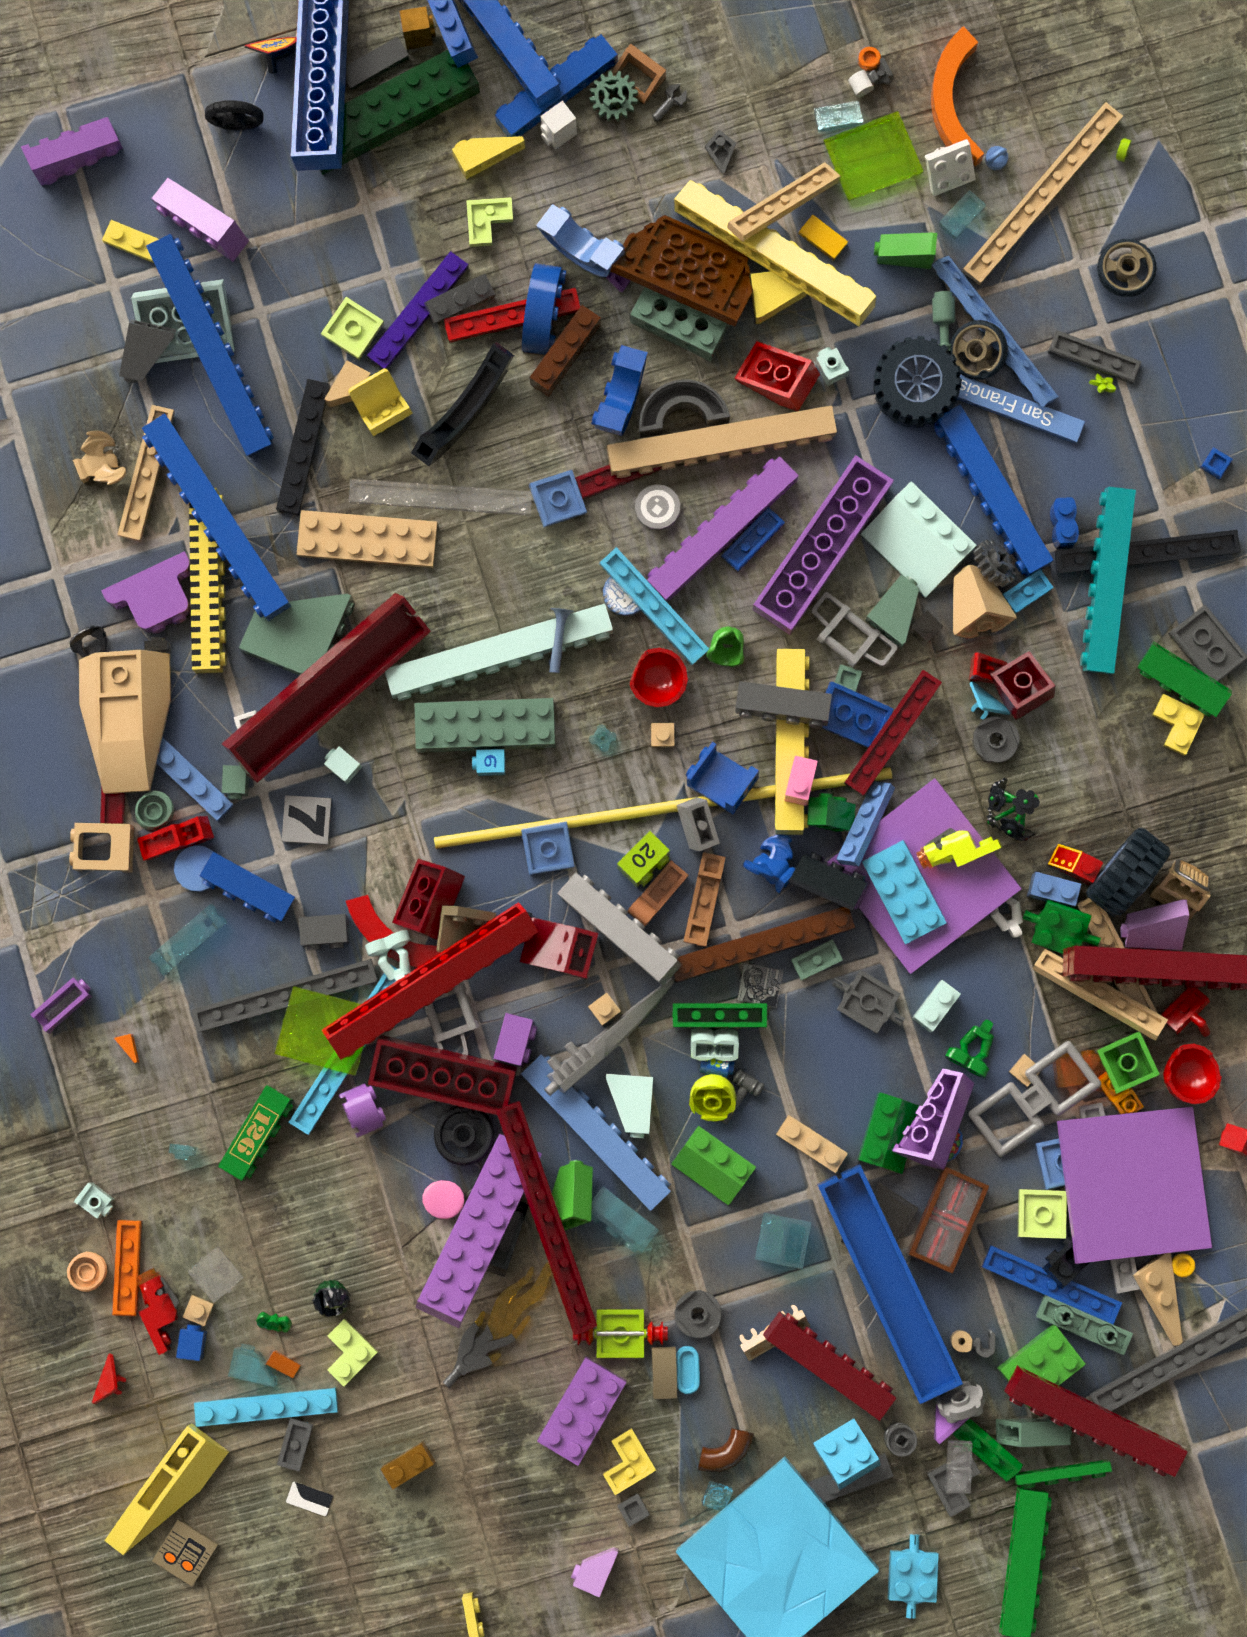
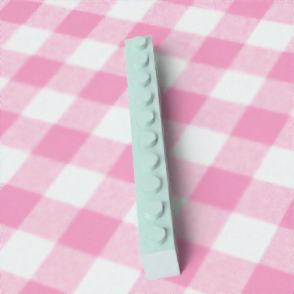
(496, 652)

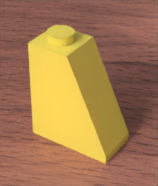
(772, 295)

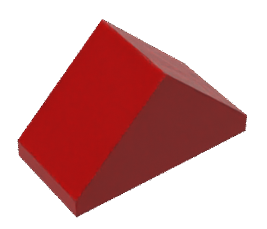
(983, 666)

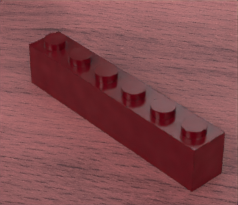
(829, 1365)

